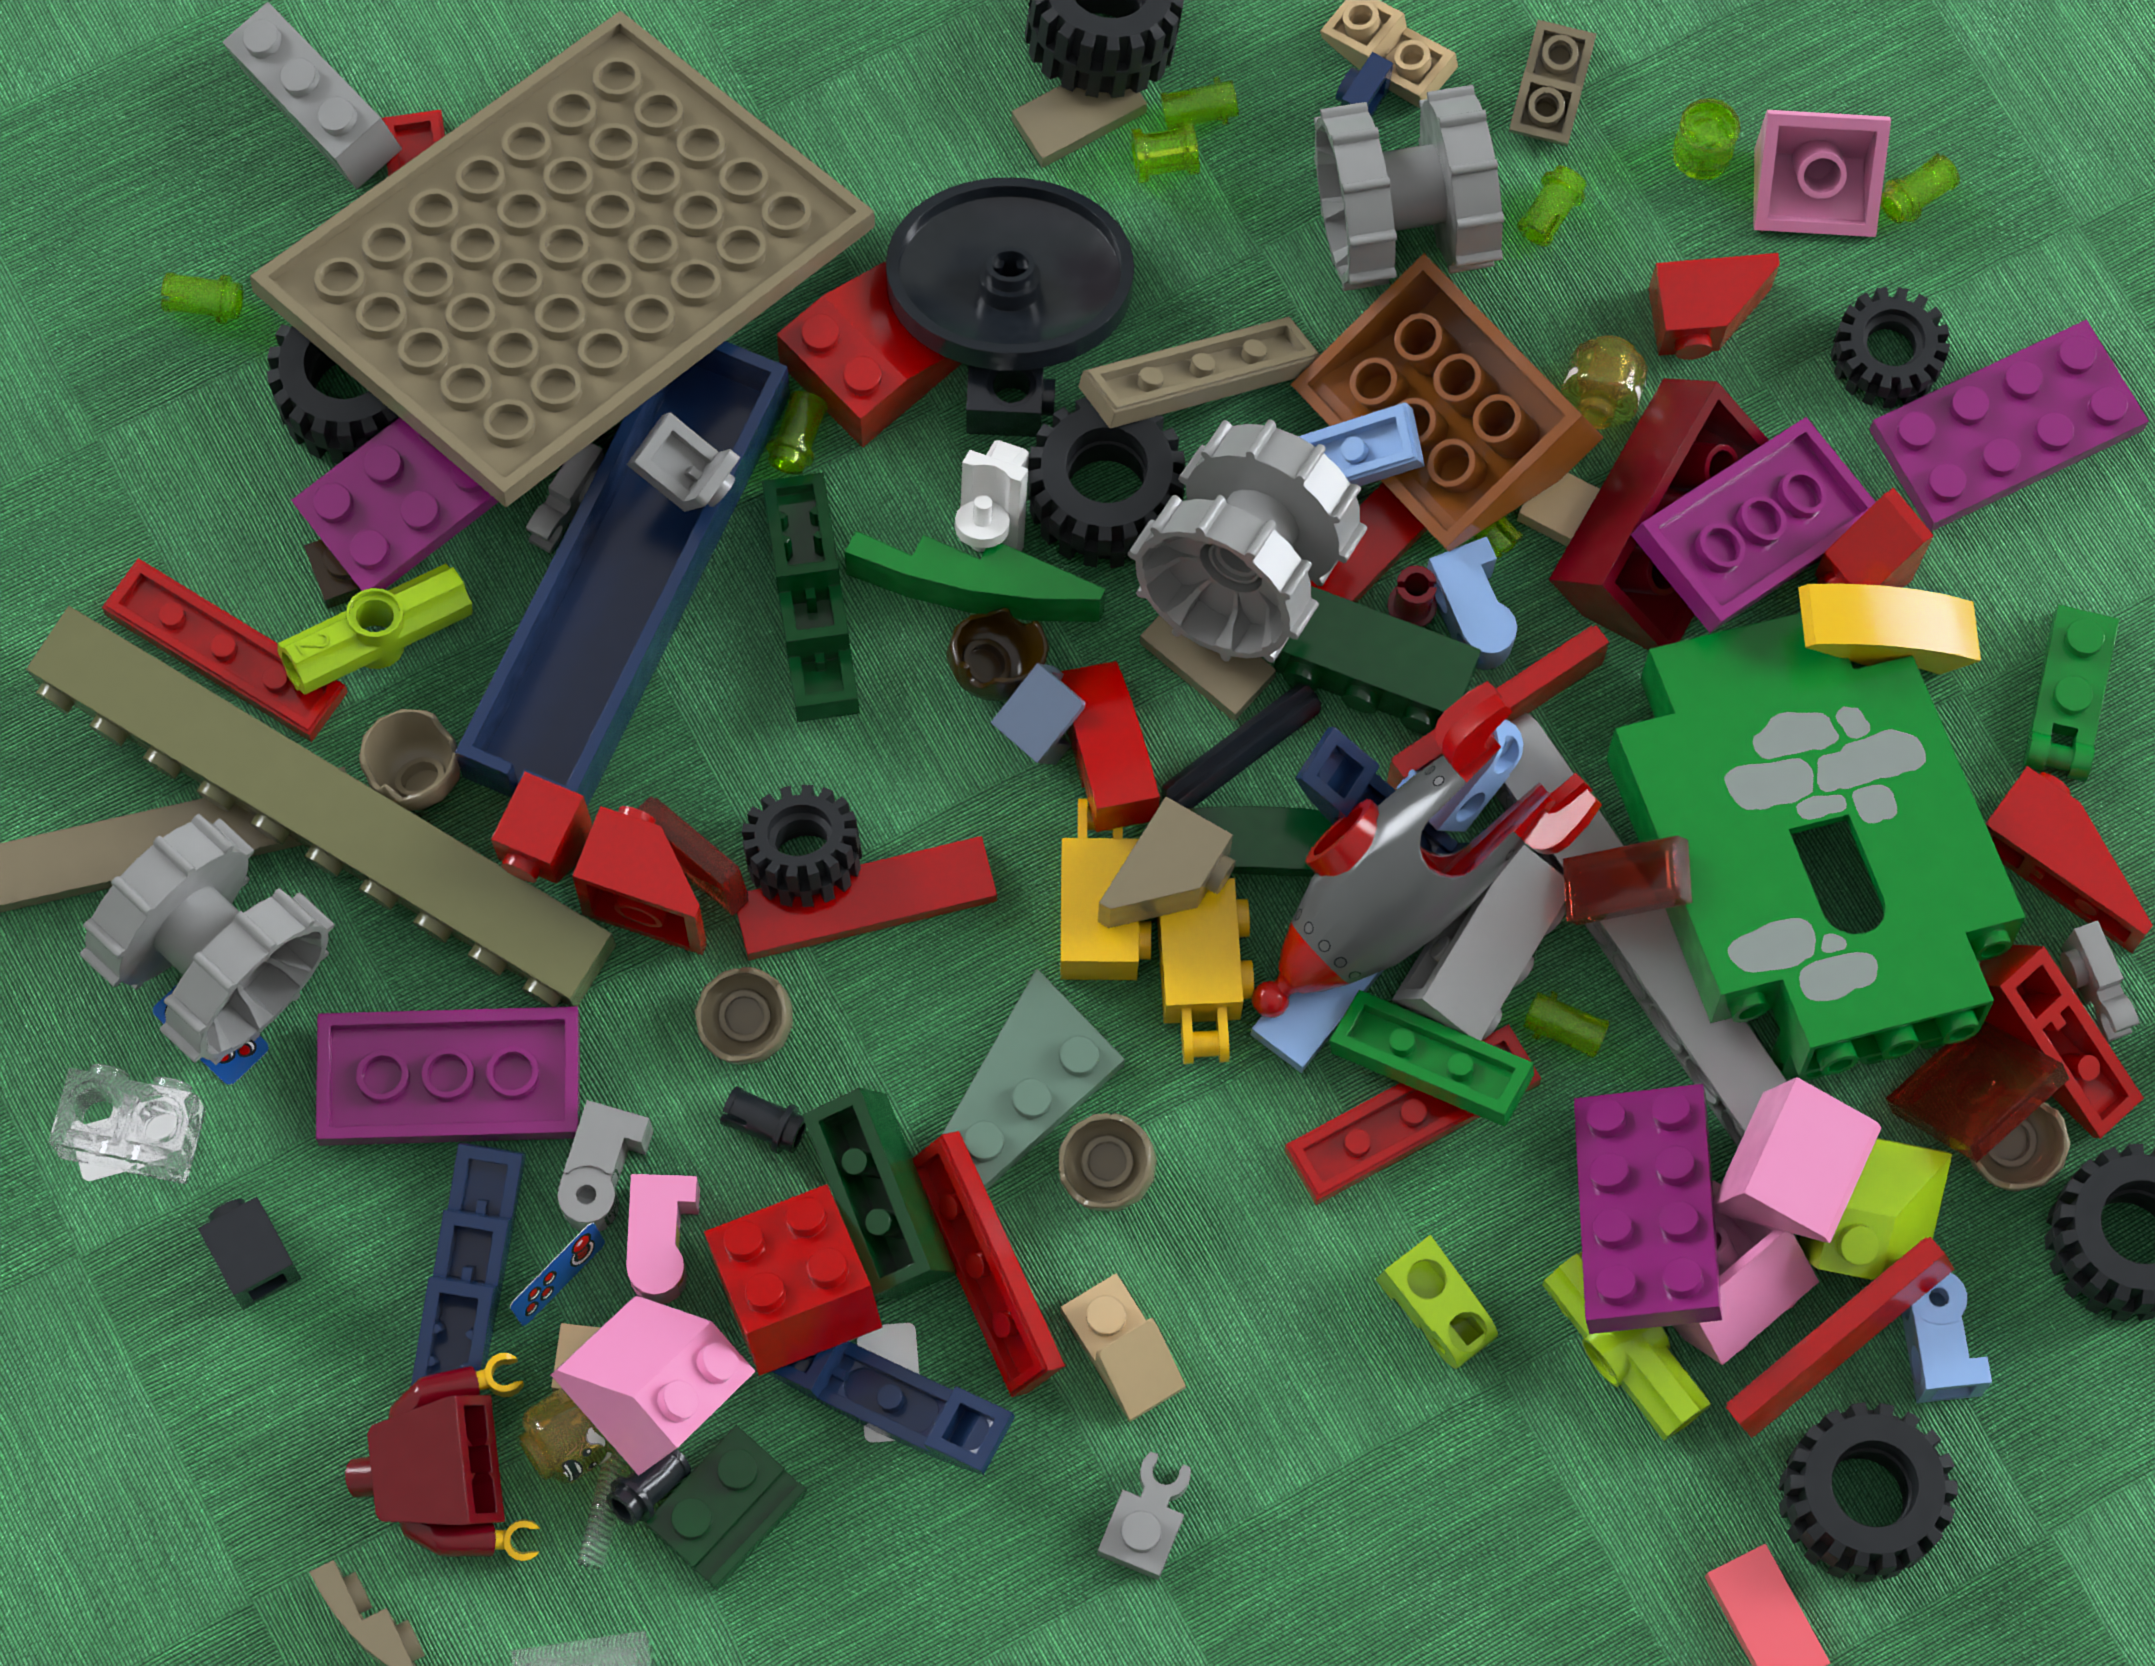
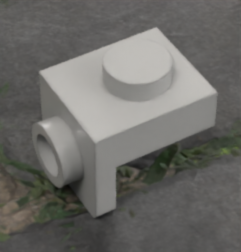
(683, 465)

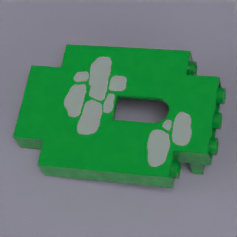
(1787, 740)

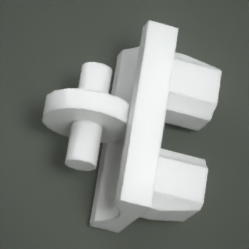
(993, 497)

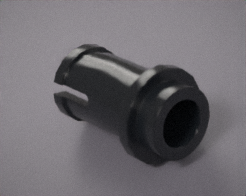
(764, 1120)
(635, 1495)

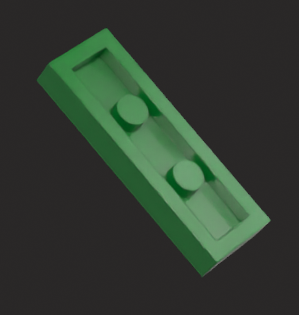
(1432, 1058)

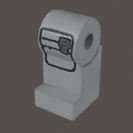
(597, 1161)

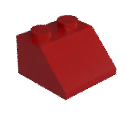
(636, 882)

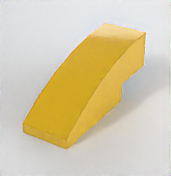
(1889, 623)

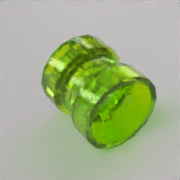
(1710, 125)

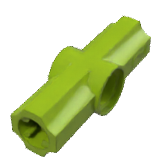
(344, 645)
(1631, 1358)

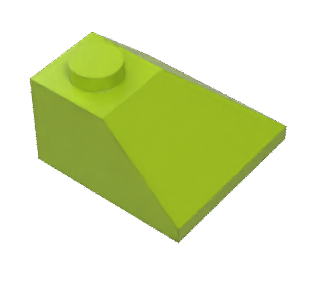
(1887, 1212)

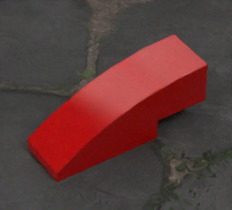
(1111, 749)

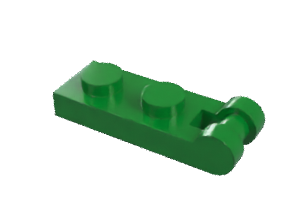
(2071, 691)

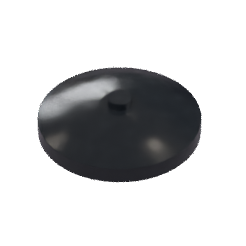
(1009, 273)

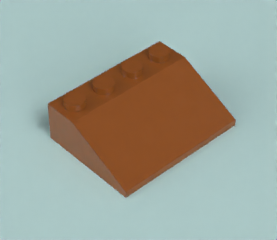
(1481, 409)

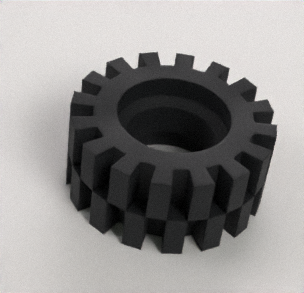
(1900, 316)
(808, 873)

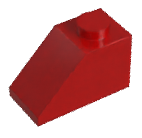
(1706, 300)
(1879, 547)
(541, 830)

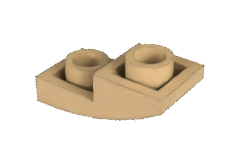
(1376, 27)

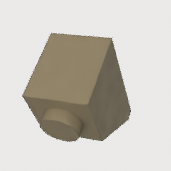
(1168, 867)

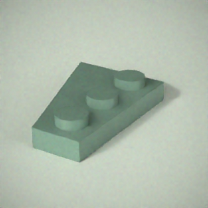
(1031, 1079)

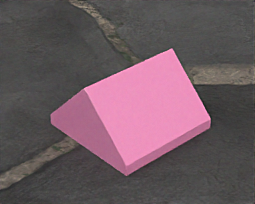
(1819, 172)
(1797, 1161)

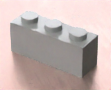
(312, 95)
(1486, 949)

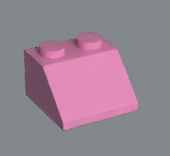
(1759, 1280)
(652, 1378)

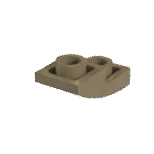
(1552, 82)
(378, 1634)

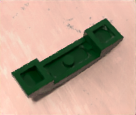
(1269, 837)

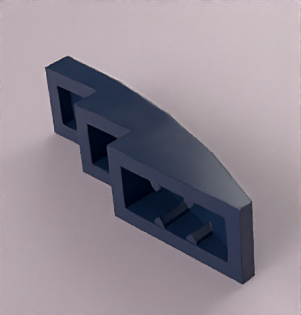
(469, 1261)

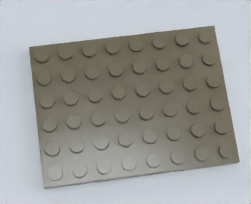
(562, 256)

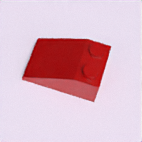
(860, 356)

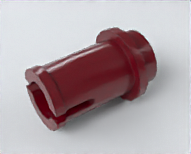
(1414, 596)

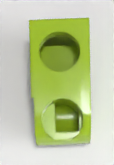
(1439, 1302)

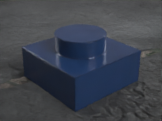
(1367, 84)

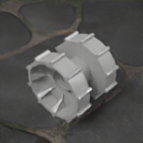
(1439, 183)
(1248, 540)
(180, 914)

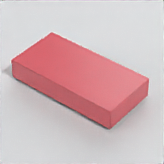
(1765, 1612)

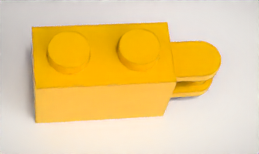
(1087, 871)
(1204, 970)

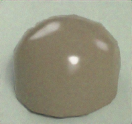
(410, 759)
(744, 1016)
(2028, 1153)
(1107, 1162)

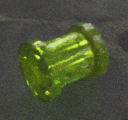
(1165, 152)

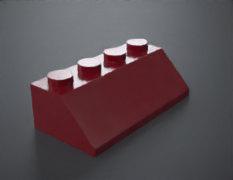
(1677, 445)

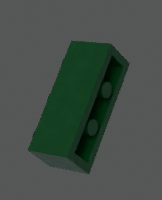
(1378, 662)
(879, 1193)

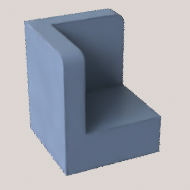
(1040, 714)

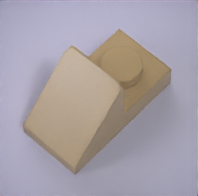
(1123, 1347)

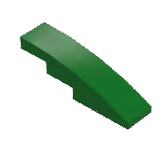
(975, 585)

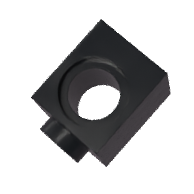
(992, 416)
(248, 1251)

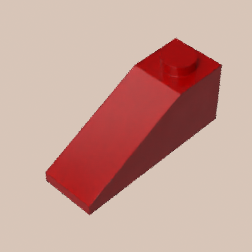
(2058, 850)
(2044, 1012)

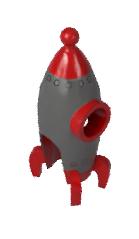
(1385, 893)

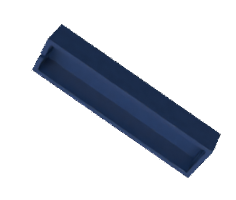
(617, 588)

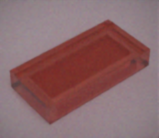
(700, 859)
(1627, 880)

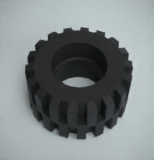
(1103, 51)
(312, 417)
(1092, 526)
(2080, 1241)
(1900, 1450)

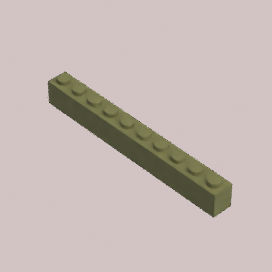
(320, 808)

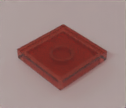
(1977, 1090)

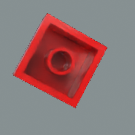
(793, 1279)

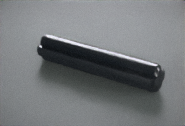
(1243, 747)

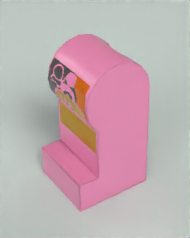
(654, 1233)

